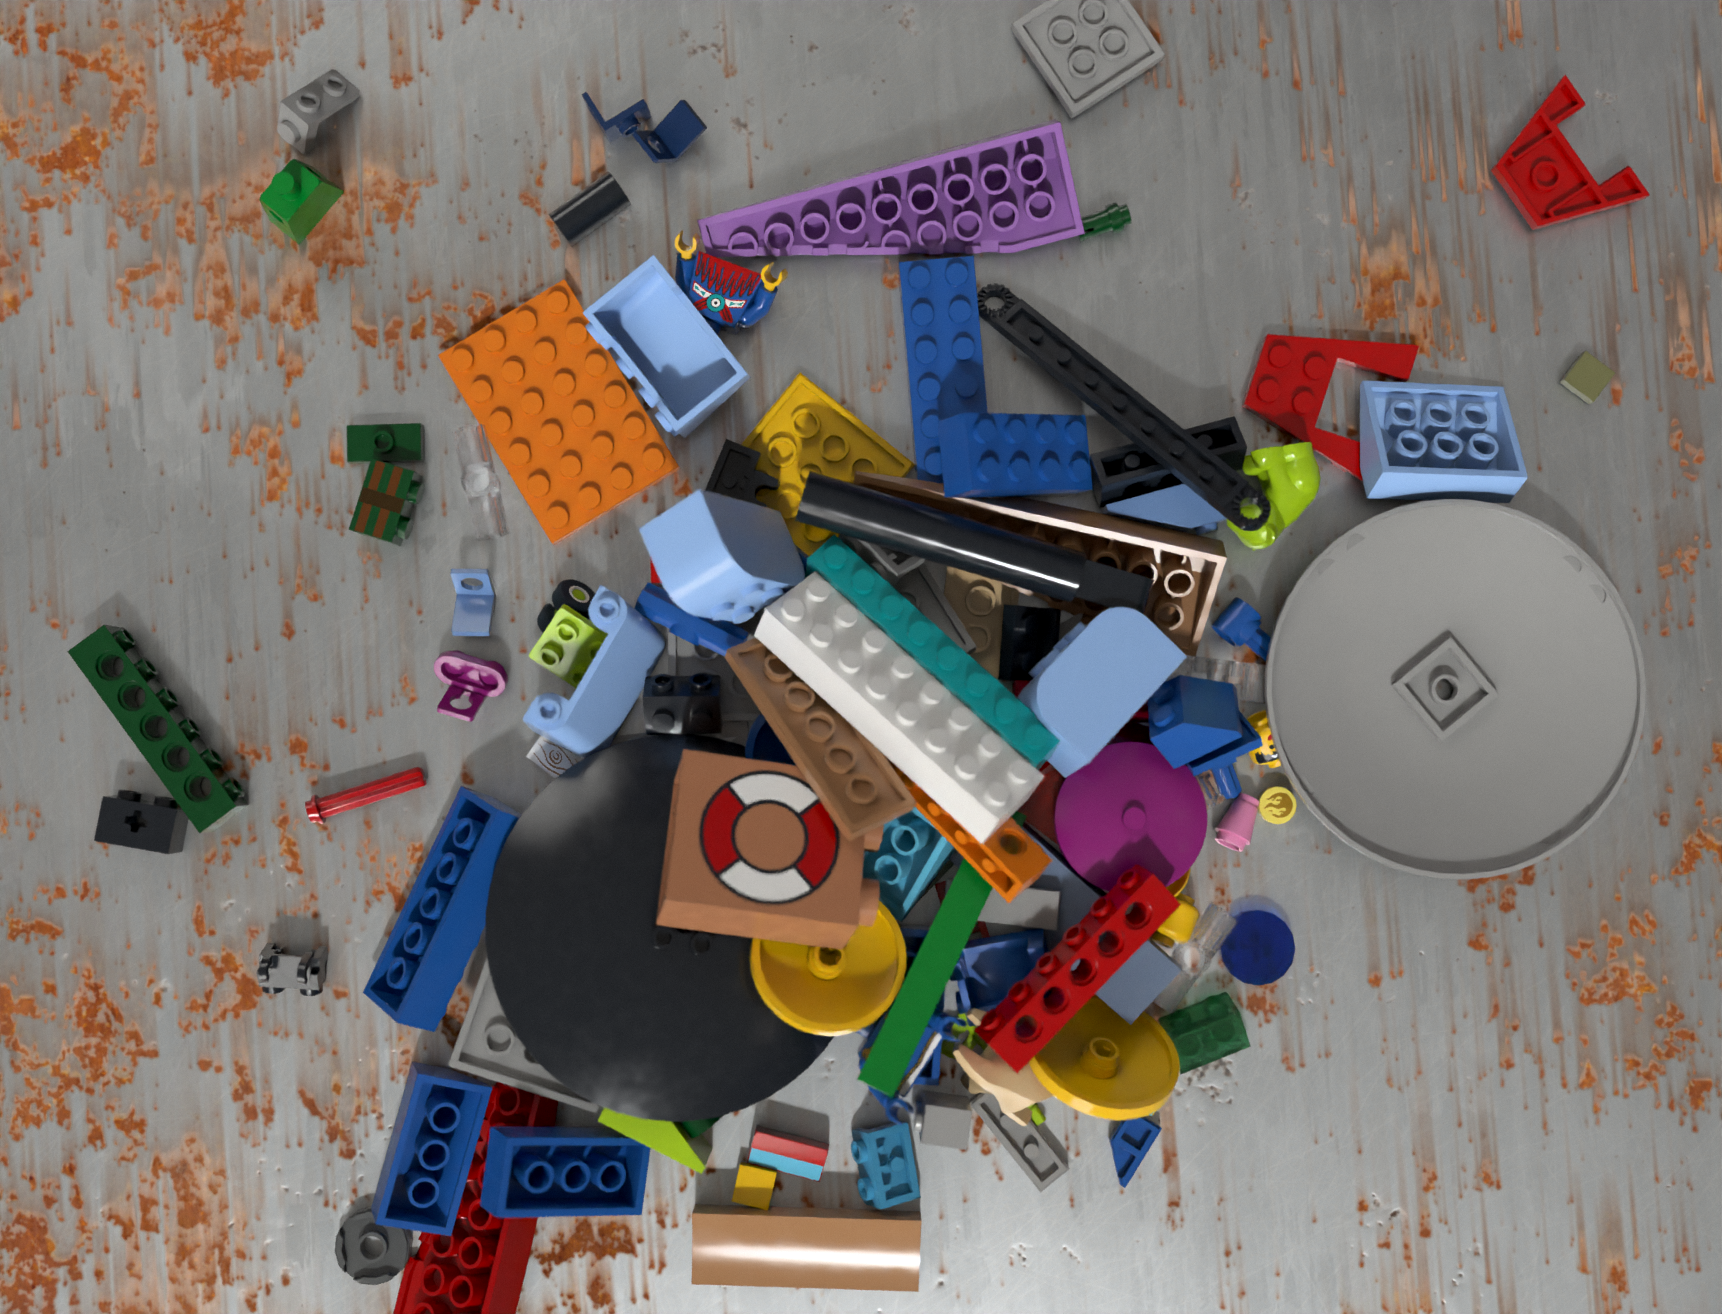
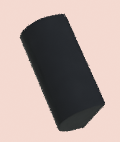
(590, 208)

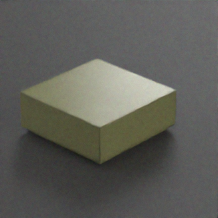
(1587, 377)

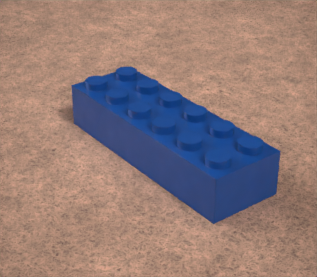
(940, 351)
(442, 913)

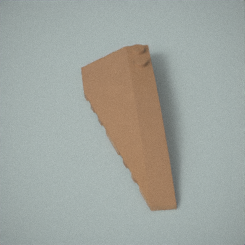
(1180, 563)

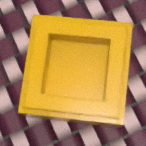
(754, 1185)

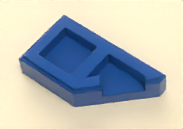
(1130, 1144)

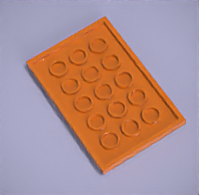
(558, 412)

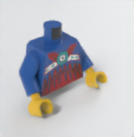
(722, 291)

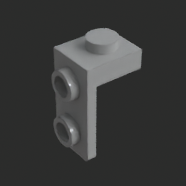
(311, 105)

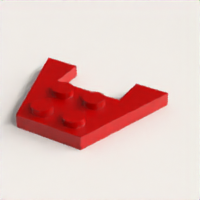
(1548, 176)

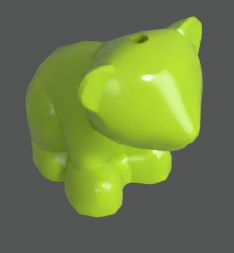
(1290, 483)

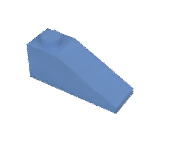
(1169, 508)

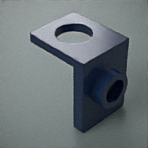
(622, 124)
(672, 135)

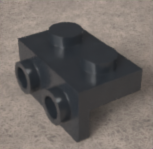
(682, 704)

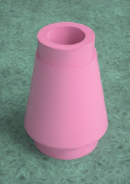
(1238, 823)

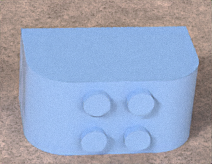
(722, 556)
(1098, 682)

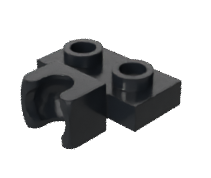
(737, 474)

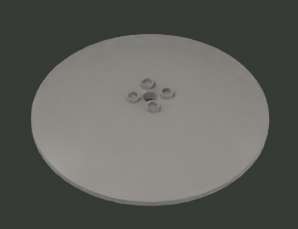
(1537, 670)

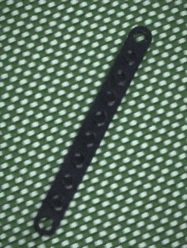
(1124, 407)

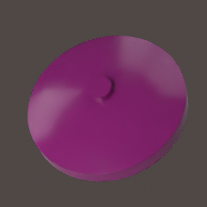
(1129, 812)

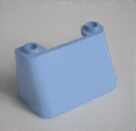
(609, 685)

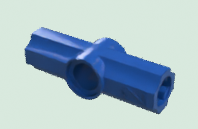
(715, 635)

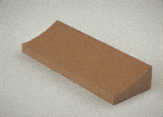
(806, 1247)

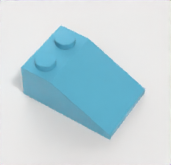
(907, 861)

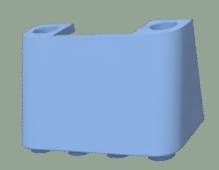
(665, 347)

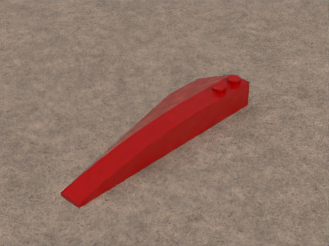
(486, 1256)

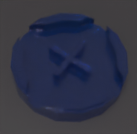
(1258, 948)

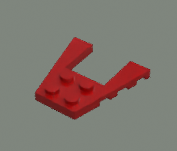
(1294, 379)

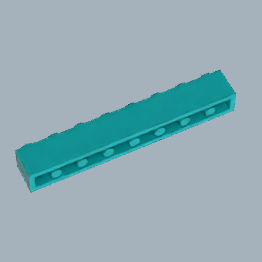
(933, 650)

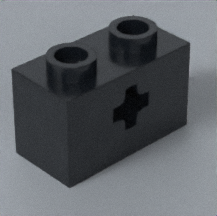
(120, 822)

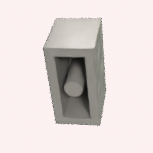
(943, 1119)

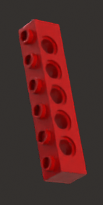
(1097, 964)

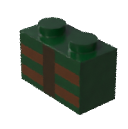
(387, 502)

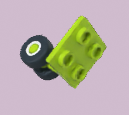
(568, 636)

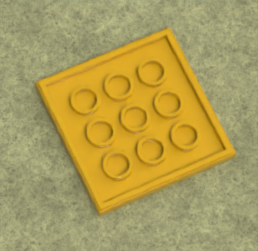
(815, 434)

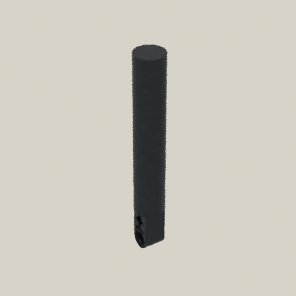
(967, 544)

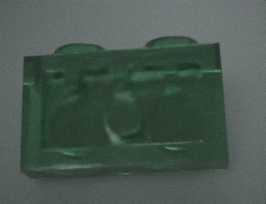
(1206, 1031)

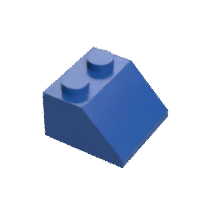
(1192, 718)

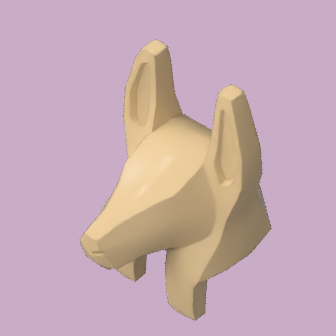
(993, 1076)

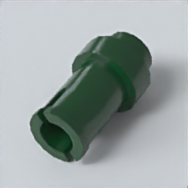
(1104, 221)

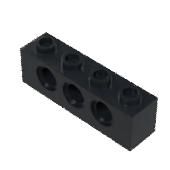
(1132, 472)

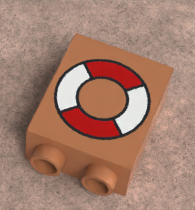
(761, 856)

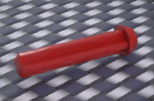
(320, 808)

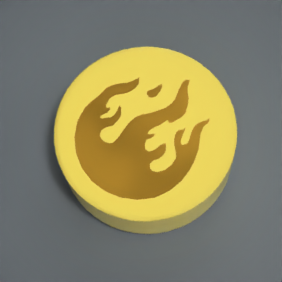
(1276, 805)

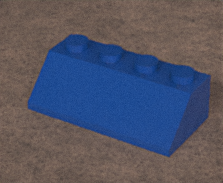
(430, 1150)

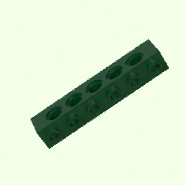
(96, 659)

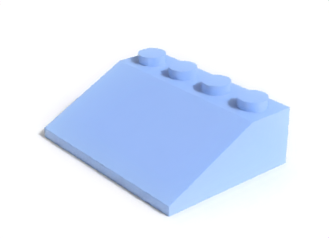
(1438, 442)

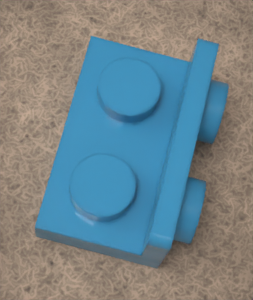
(885, 1165)

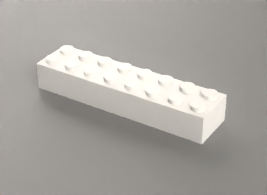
(898, 706)

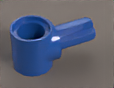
(1240, 626)

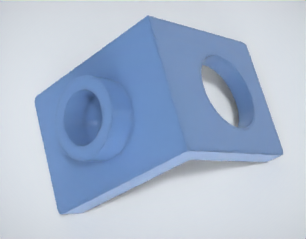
(473, 603)

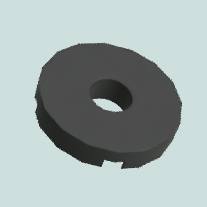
(360, 1264)

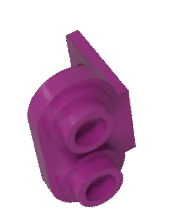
(470, 678)

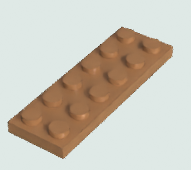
(831, 753)

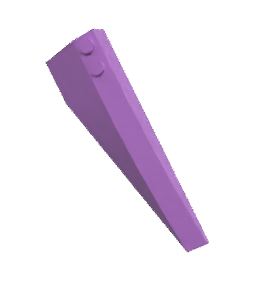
(962, 199)

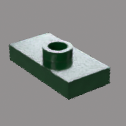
(385, 443)

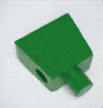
(299, 199)

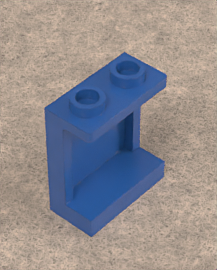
(993, 966)

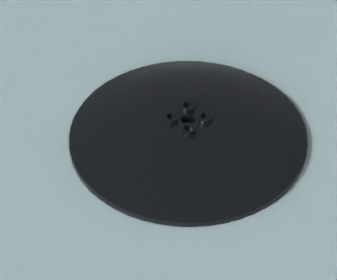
(589, 979)

